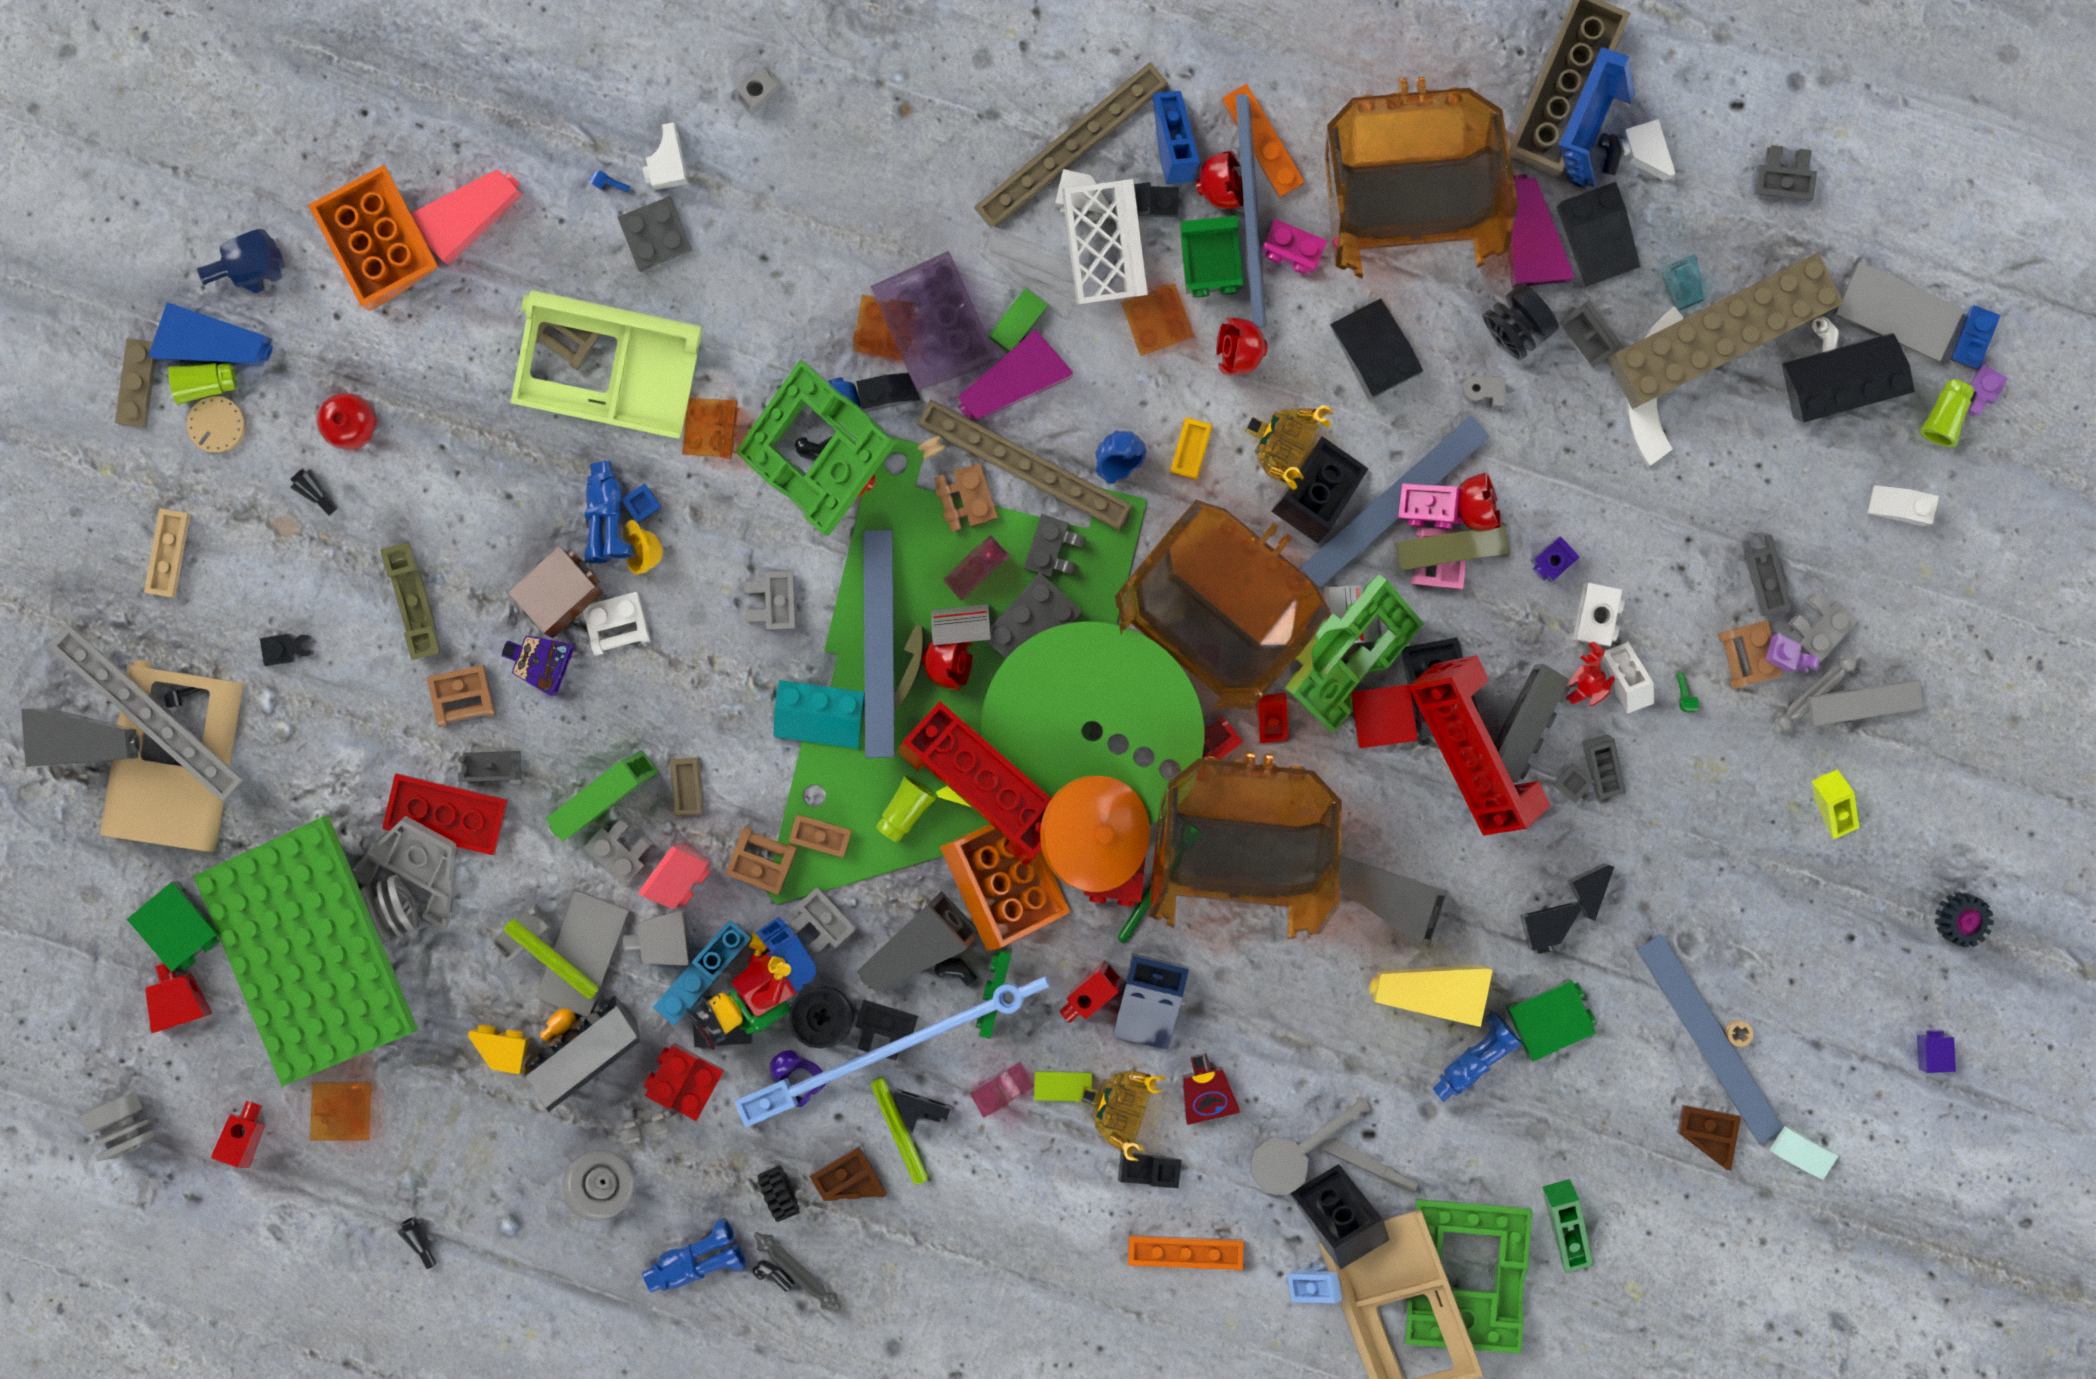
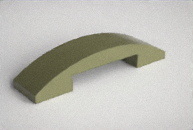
(1451, 548)
(412, 600)
(915, 646)

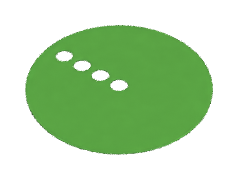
(1100, 676)

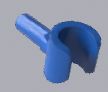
(599, 178)

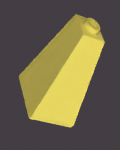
(1443, 991)

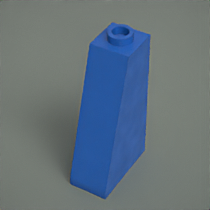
(198, 338)

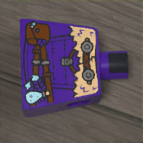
(540, 662)

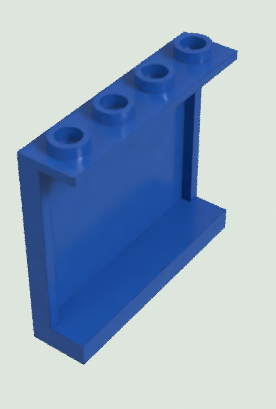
(1608, 80)

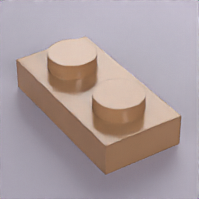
(820, 835)

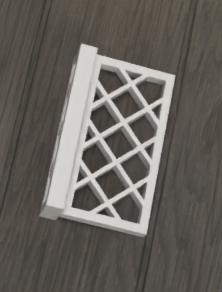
(1128, 237)

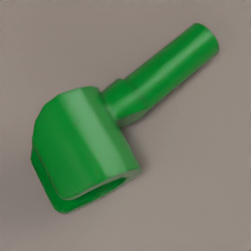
(1686, 703)

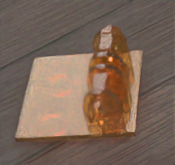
(1157, 319)
(872, 331)
(710, 427)

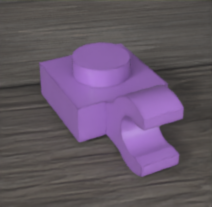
(1987, 387)
(1786, 655)

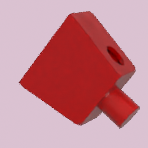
(1098, 986)
(174, 1000)
(232, 1146)

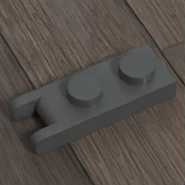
(1767, 577)

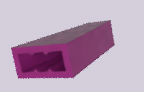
(1535, 247)
(1016, 377)

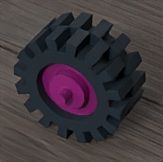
(1964, 919)

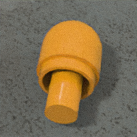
(558, 1024)

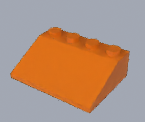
(374, 238)
(1000, 890)

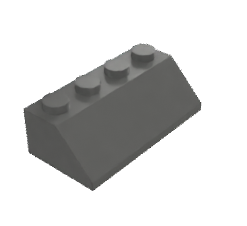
(1528, 719)

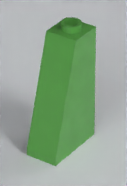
(601, 795)

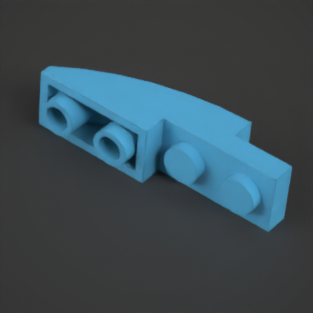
(702, 972)

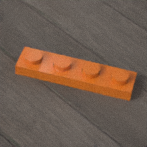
(1267, 146)
(1185, 1252)

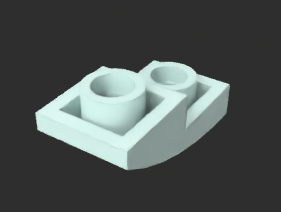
(1803, 1152)

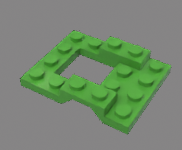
(843, 464)
(1324, 679)
(1493, 1316)

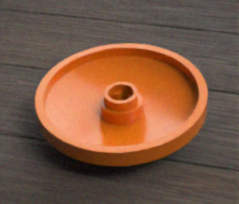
(1095, 833)

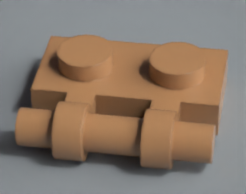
(974, 495)

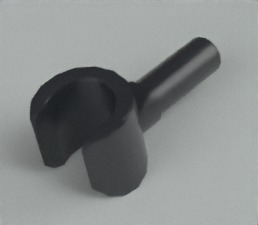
(173, 698)

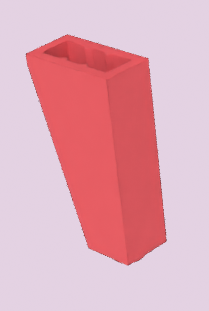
(466, 213)

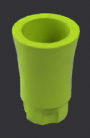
(200, 381)
(1948, 414)
(905, 808)

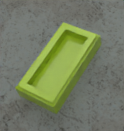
(1060, 1085)

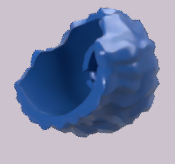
(1119, 455)

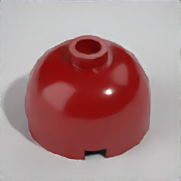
(1221, 181)
(1240, 346)
(346, 421)
(1478, 503)
(948, 664)

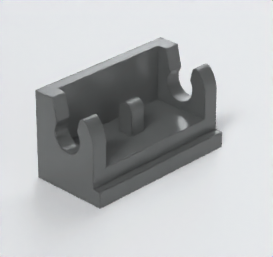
(1591, 334)
(490, 766)

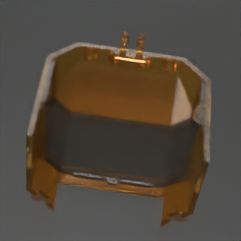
(1419, 173)
(1223, 604)
(1259, 840)

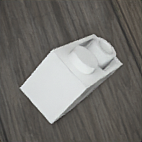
(1074, 179)

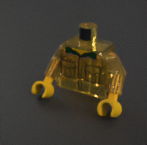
(1286, 440)
(1121, 1107)

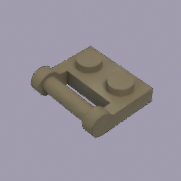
(584, 338)

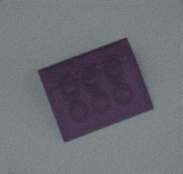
(933, 322)

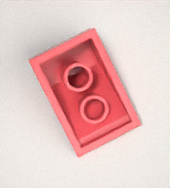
(676, 876)

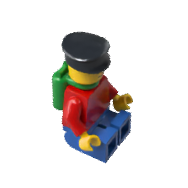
(759, 988)

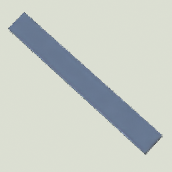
(1251, 210)
(1385, 508)
(879, 644)
(1709, 1038)

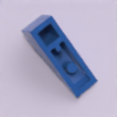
(1175, 138)

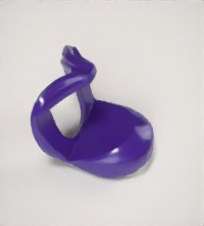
(788, 1061)

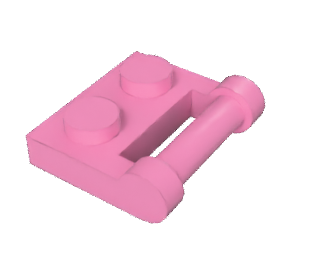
(1446, 575)

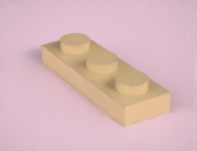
(167, 553)

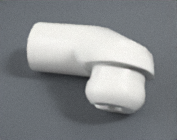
(1826, 332)

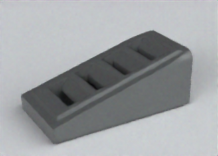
(1595, 744)

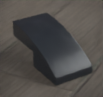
(1150, 1170)

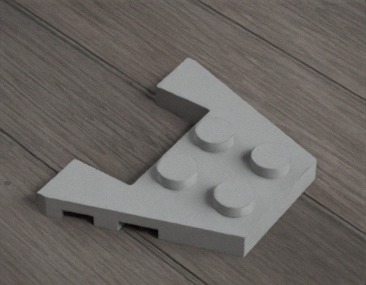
(418, 857)

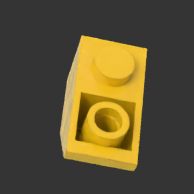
(501, 1050)

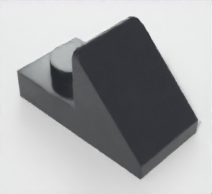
(1156, 200)
(911, 1104)

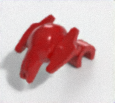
(1590, 679)

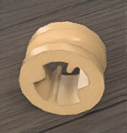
(931, 447)
(1736, 1041)

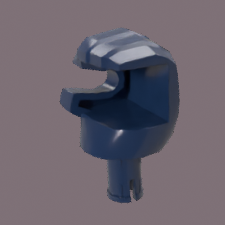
(246, 261)

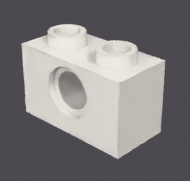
(1586, 627)

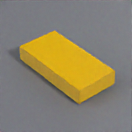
(1191, 448)

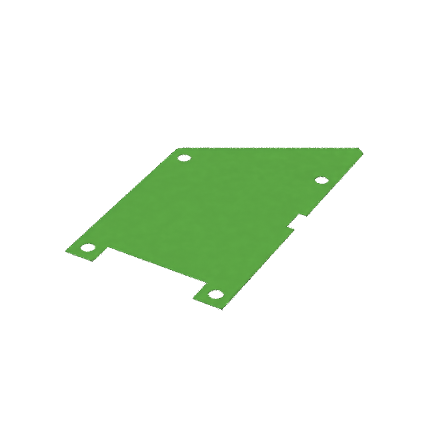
(922, 557)

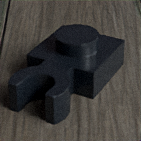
(281, 649)

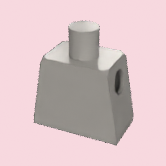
(662, 940)

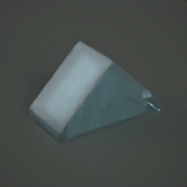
(1683, 282)

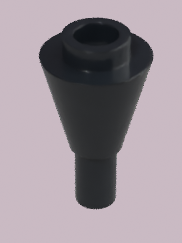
(308, 486)
(415, 1235)

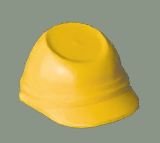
(646, 545)

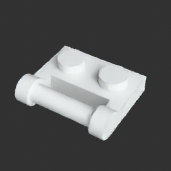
(613, 614)

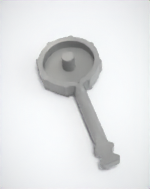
(1281, 1164)

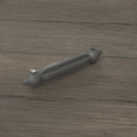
(797, 1271)

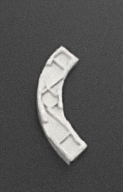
(1644, 419)

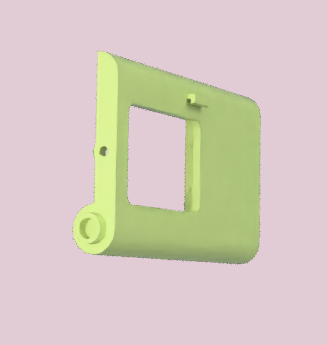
(648, 374)

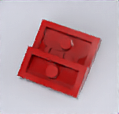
(1384, 716)

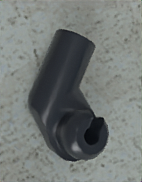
(1614, 152)
(809, 449)
(777, 1274)

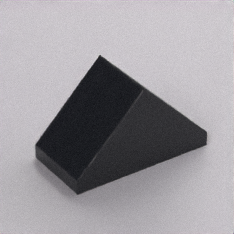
(1590, 889)

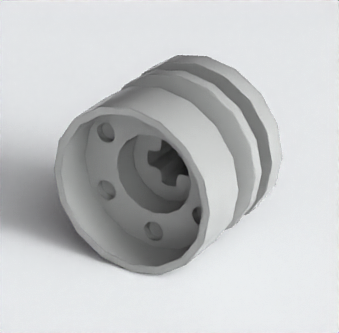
(391, 908)
(116, 1127)

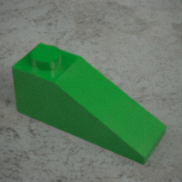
(1568, 1225)

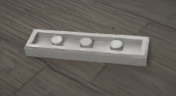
(1865, 702)

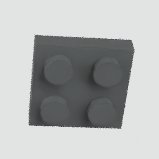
(654, 233)

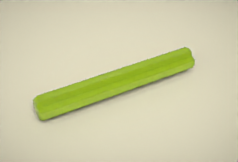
(551, 958)
(899, 1131)

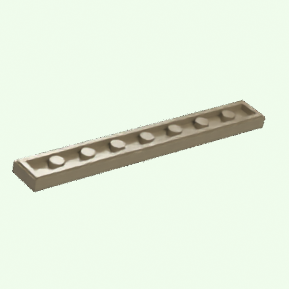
(1071, 146)
(1024, 465)

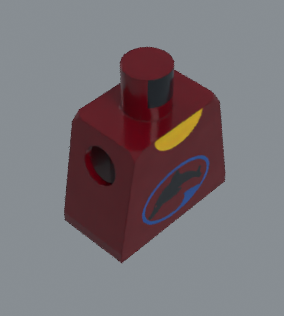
(1207, 1092)

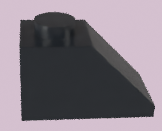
(886, 391)
(1549, 926)

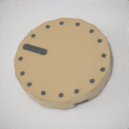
(216, 424)

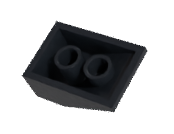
(1599, 233)
(1376, 349)
(1323, 493)
(1419, 659)
(1340, 1216)

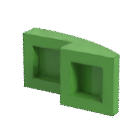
(1017, 321)

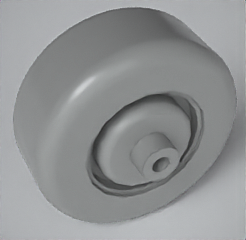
(598, 1185)

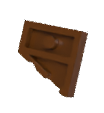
(1711, 1132)
(848, 1178)

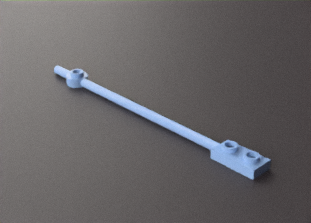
(782, 1095)

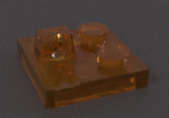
(340, 1111)

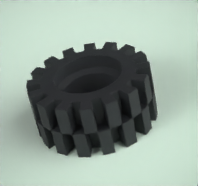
(778, 1193)

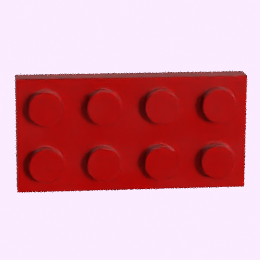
(456, 813)

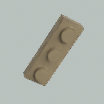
(135, 384)

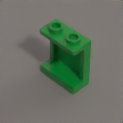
(1211, 256)
(174, 927)
(1552, 1019)

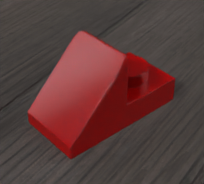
(1272, 718)

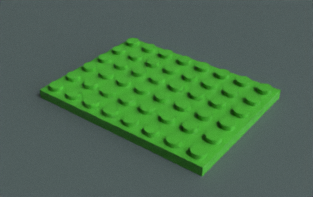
(305, 951)

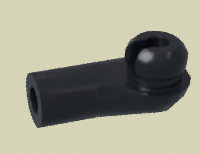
(957, 967)

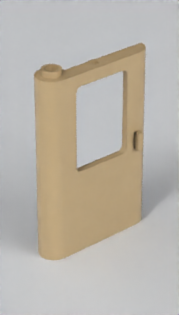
(165, 800)
(1393, 1272)

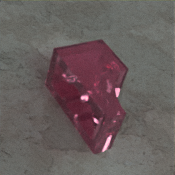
(976, 567)
(1001, 1089)

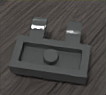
(1786, 182)
(1047, 545)

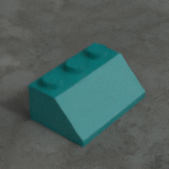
(818, 714)

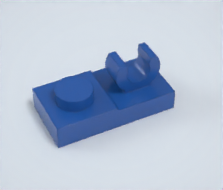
(1975, 337)

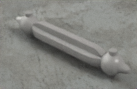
(1824, 685)

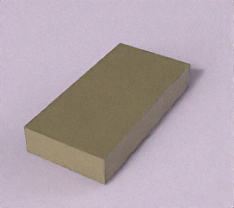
(687, 786)

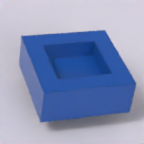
(641, 503)

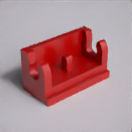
(1220, 739)

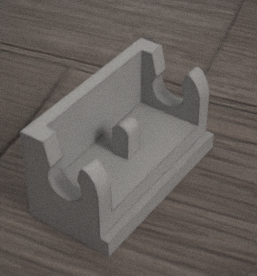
(534, 921)

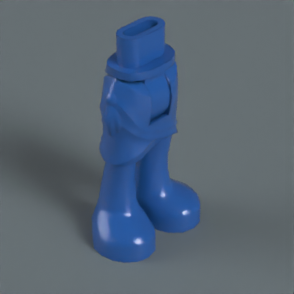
(603, 500)
(1476, 1060)
(680, 1267)

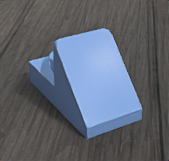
(1314, 1286)

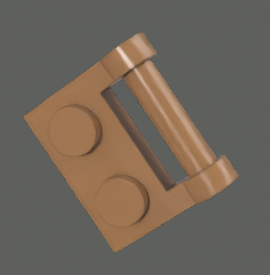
(1755, 643)
(458, 686)
(757, 869)

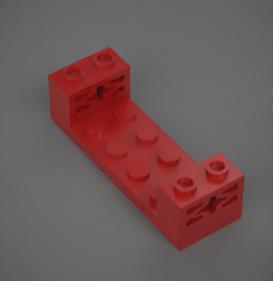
(1448, 709)
(979, 777)

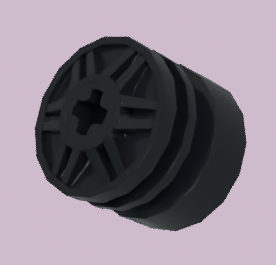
(1526, 317)
(808, 1026)

